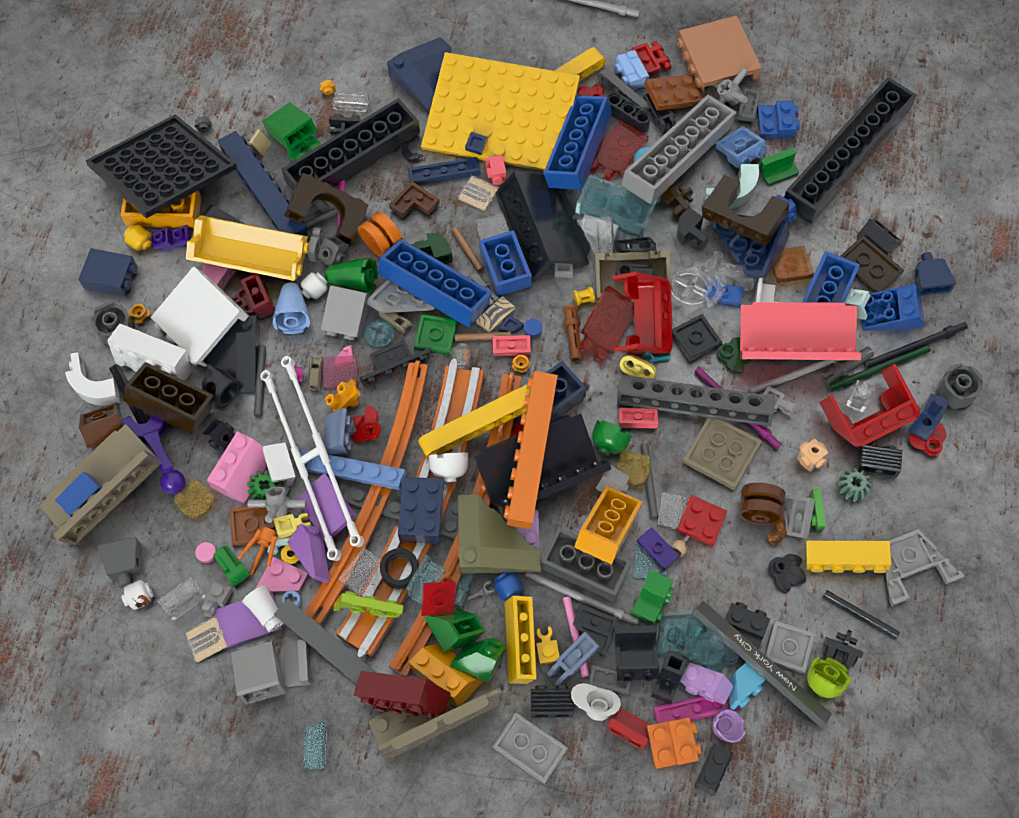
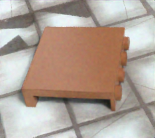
(717, 52)

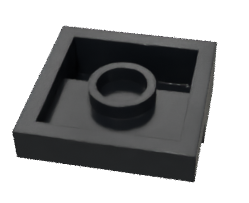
(748, 623)

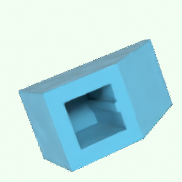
(745, 682)

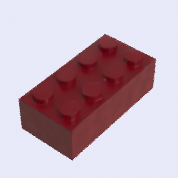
(401, 694)

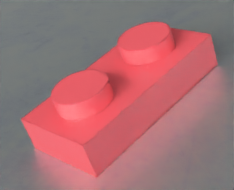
(511, 345)
(638, 418)

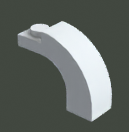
(93, 392)

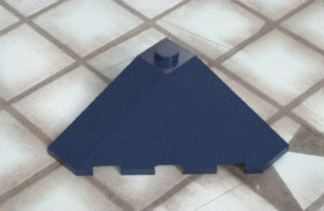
(419, 70)
(754, 257)

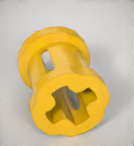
(583, 296)

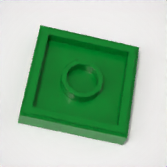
(436, 334)

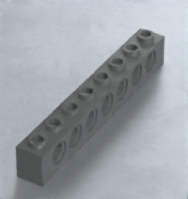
(696, 400)

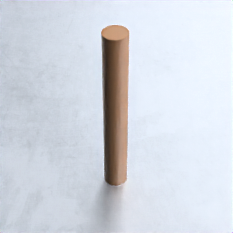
(467, 249)
(479, 336)

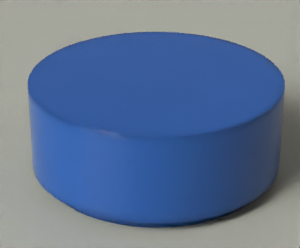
(533, 328)

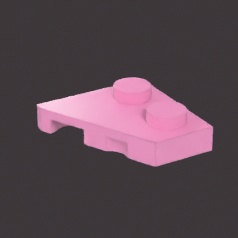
(283, 577)

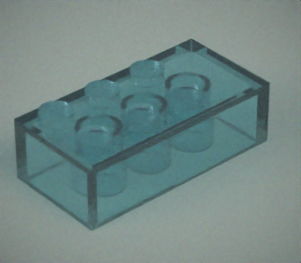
(609, 199)

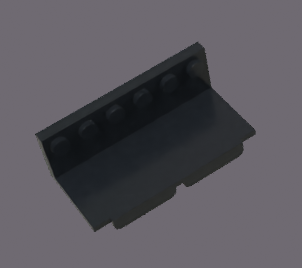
(542, 222)
(566, 461)

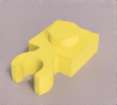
(287, 525)

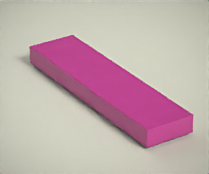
(694, 708)

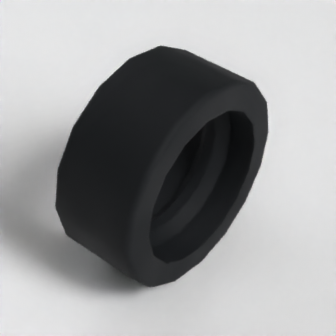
(391, 555)

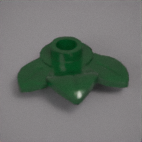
(733, 360)

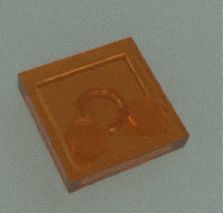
(792, 265)

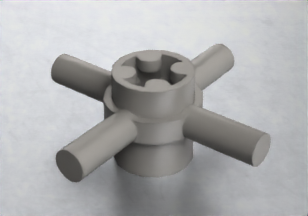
(730, 91)
(277, 503)

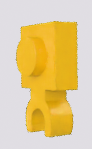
(547, 649)

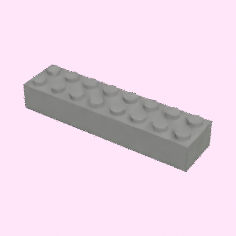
(678, 149)

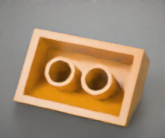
(434, 665)

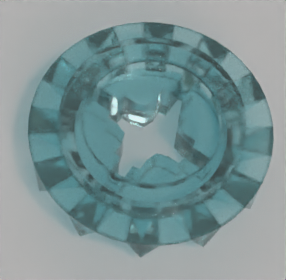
(382, 339)

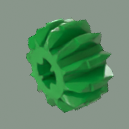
(255, 487)

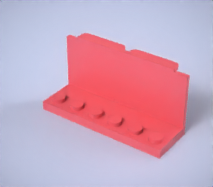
(798, 331)

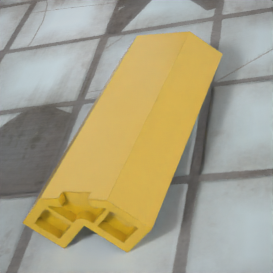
(247, 248)

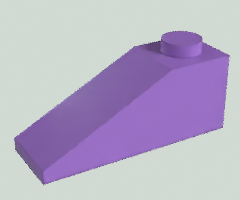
(310, 551)

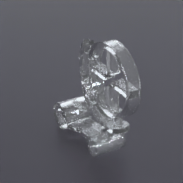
(715, 269)

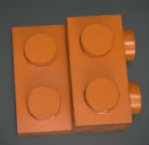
(673, 742)

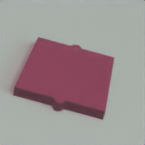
(339, 370)

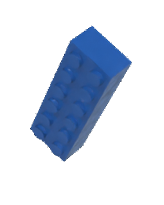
(578, 142)
(434, 282)

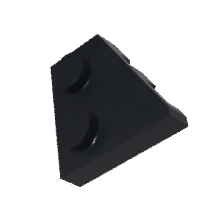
(635, 244)
(597, 625)

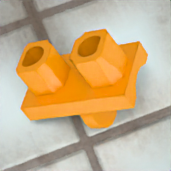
(345, 397)

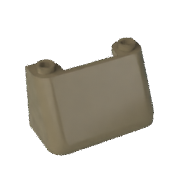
(606, 265)

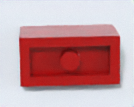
(629, 728)

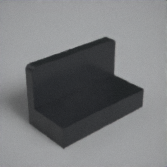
(880, 235)

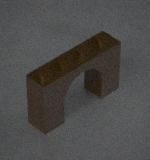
(350, 209)
(758, 227)

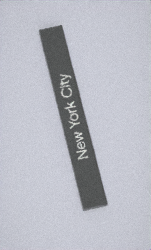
(762, 664)

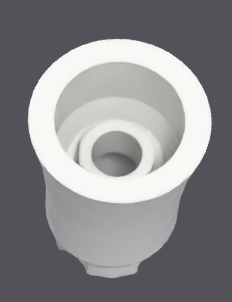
(263, 607)

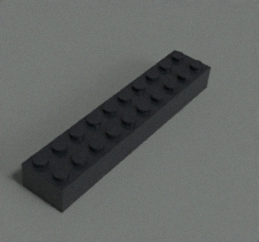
(850, 148)

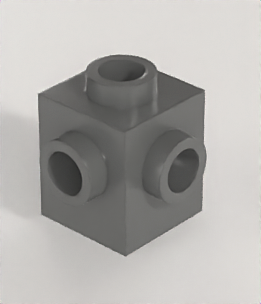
(332, 251)

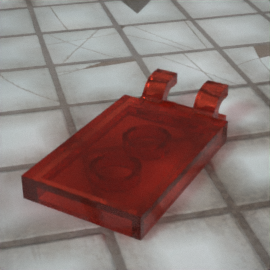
(618, 149)
(607, 322)

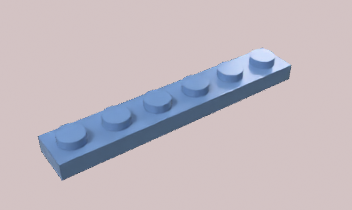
(358, 471)

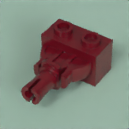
(254, 297)

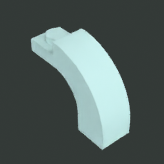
(748, 179)

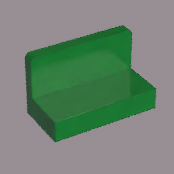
(778, 167)

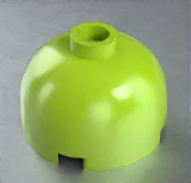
(828, 677)

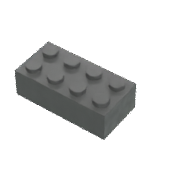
(582, 568)

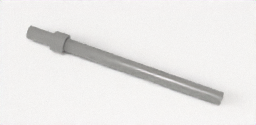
(622, 10)
(792, 375)
(617, 613)

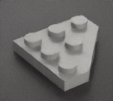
(395, 299)

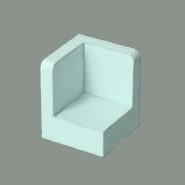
(858, 298)

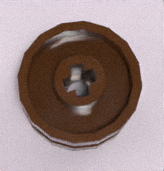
(762, 503)

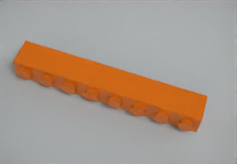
(532, 450)

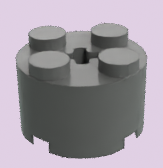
(108, 318)
(960, 385)

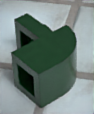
(437, 247)

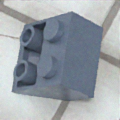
(337, 433)

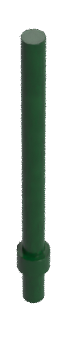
(847, 380)

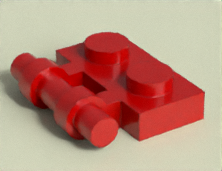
(648, 59)

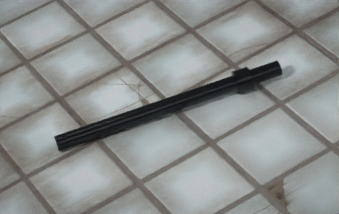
(947, 332)

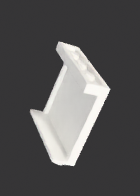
(197, 315)

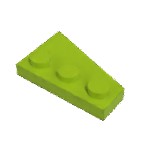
(370, 603)

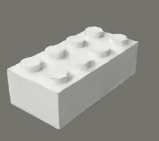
(135, 348)

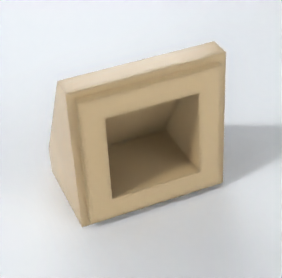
(260, 143)

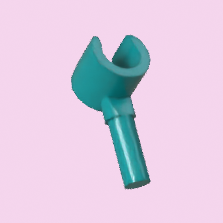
(655, 359)

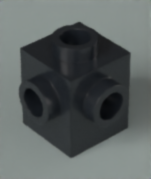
(219, 434)

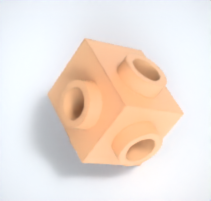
(812, 454)

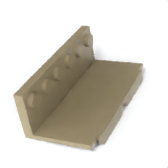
(119, 468)
(402, 732)

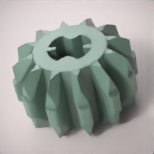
(856, 478)

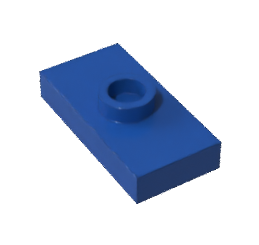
(731, 296)

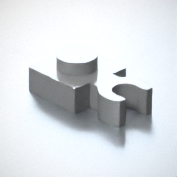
(314, 244)

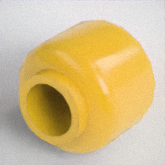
(137, 238)

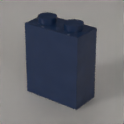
(108, 272)

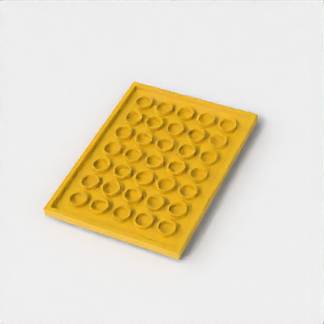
(507, 102)

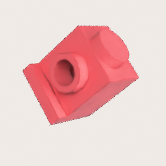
(496, 169)

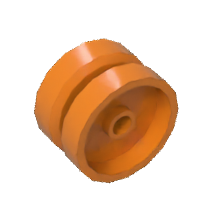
(379, 233)

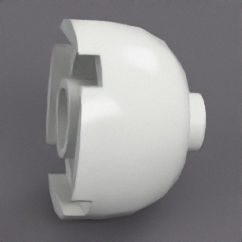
(448, 465)

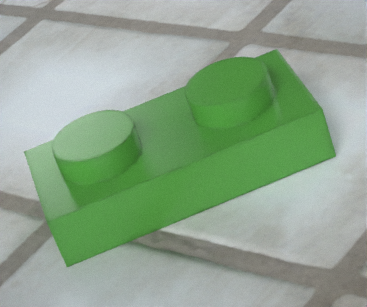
(818, 517)

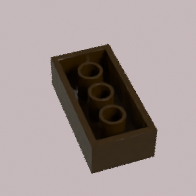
(168, 398)

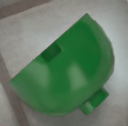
(610, 438)

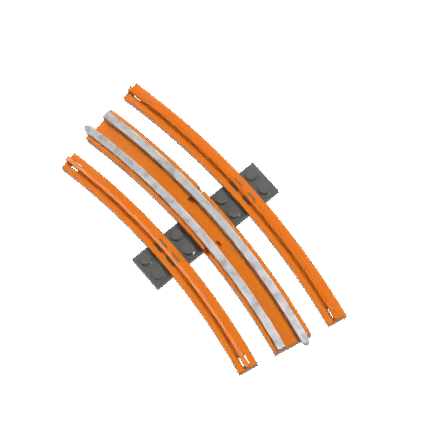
(457, 398)

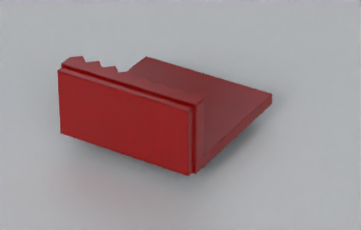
(438, 598)

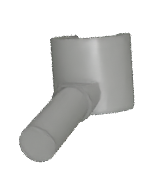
(483, 591)

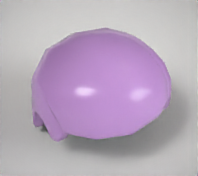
(728, 726)

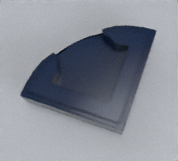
(511, 325)

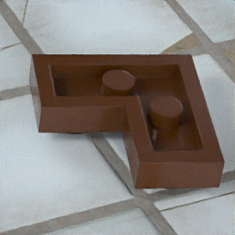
(413, 196)

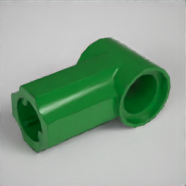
(233, 569)

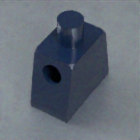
(933, 275)
(933, 409)

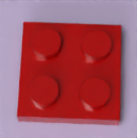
(701, 520)

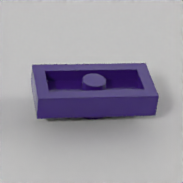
(657, 548)

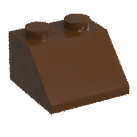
(99, 424)

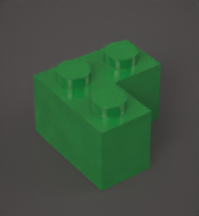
(653, 596)

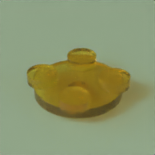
(635, 466)
(194, 500)

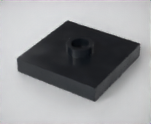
(696, 337)

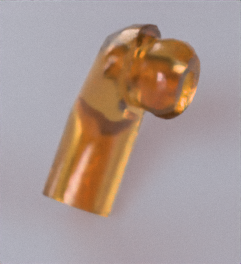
(778, 534)

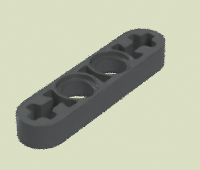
(616, 85)

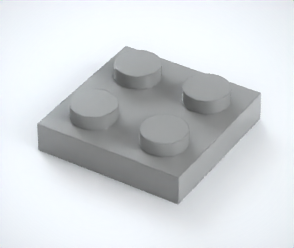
(790, 647)

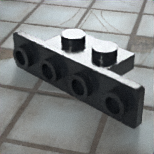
(391, 358)

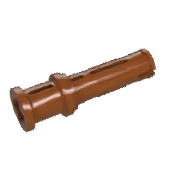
(572, 324)

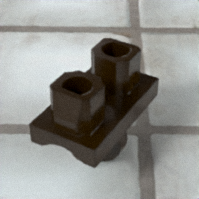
(672, 195)

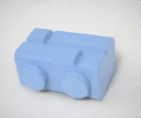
(631, 70)

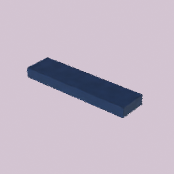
(444, 171)

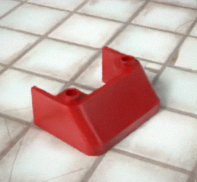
(651, 313)
(898, 410)

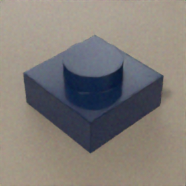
(476, 143)

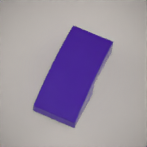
(169, 238)

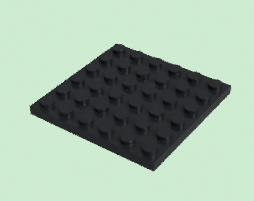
(161, 165)

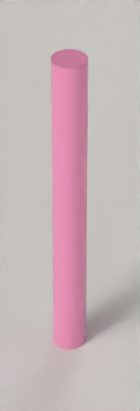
(574, 632)

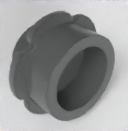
(202, 124)

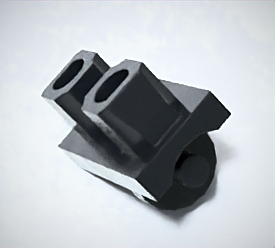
(340, 123)
(832, 646)

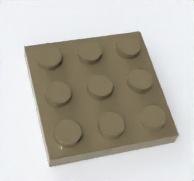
(722, 452)

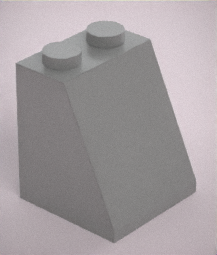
(345, 313)
(257, 672)

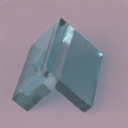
(315, 746)

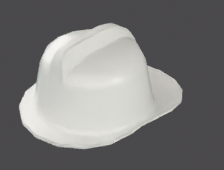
(596, 701)

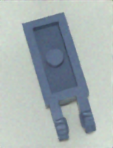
(574, 657)

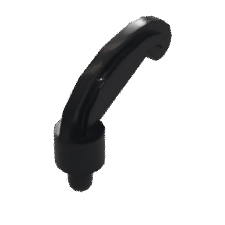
(408, 154)

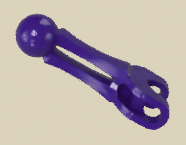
(172, 480)

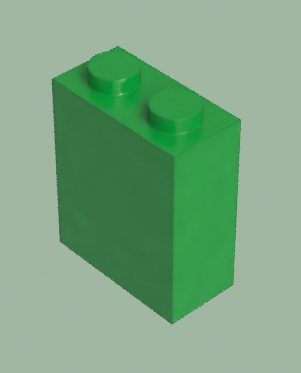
(289, 126)

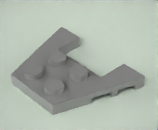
(912, 555)

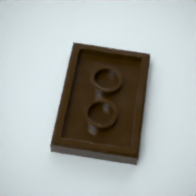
(876, 268)

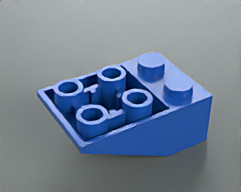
(894, 309)

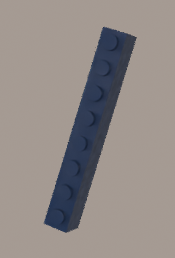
(260, 183)

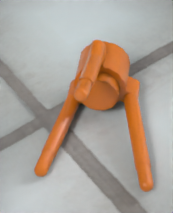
(265, 538)

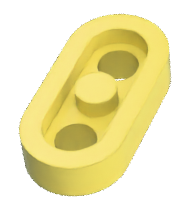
(638, 368)

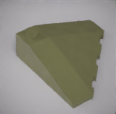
(489, 543)

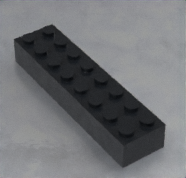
(356, 146)

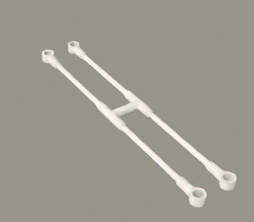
(301, 460)

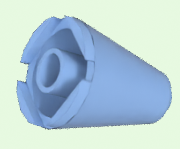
(291, 311)

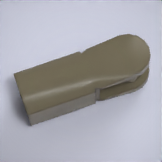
(394, 318)
(315, 374)

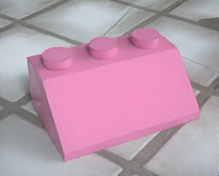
(233, 471)

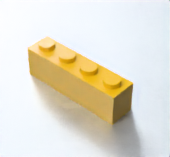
(848, 556)
(520, 640)

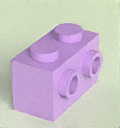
(706, 683)

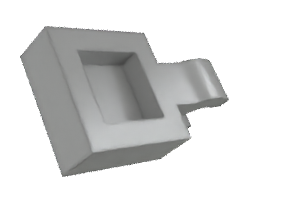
(785, 406)
(216, 596)

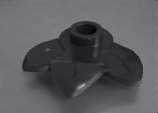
(790, 571)

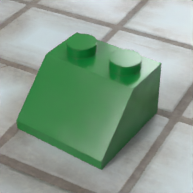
(480, 658)

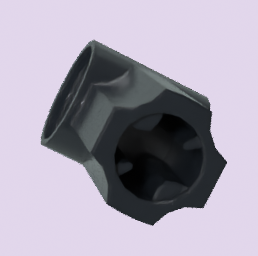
(647, 269)

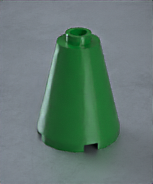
(354, 275)

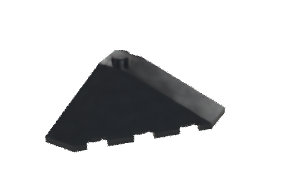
(238, 353)

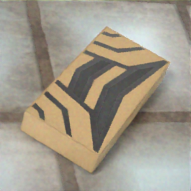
(495, 315)

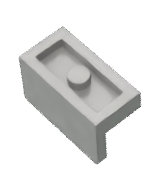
(297, 664)

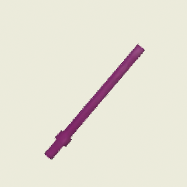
(763, 432)

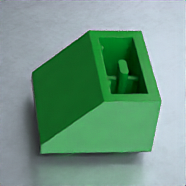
(455, 629)

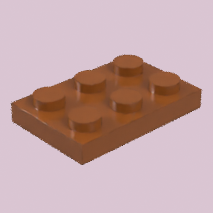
(673, 92)

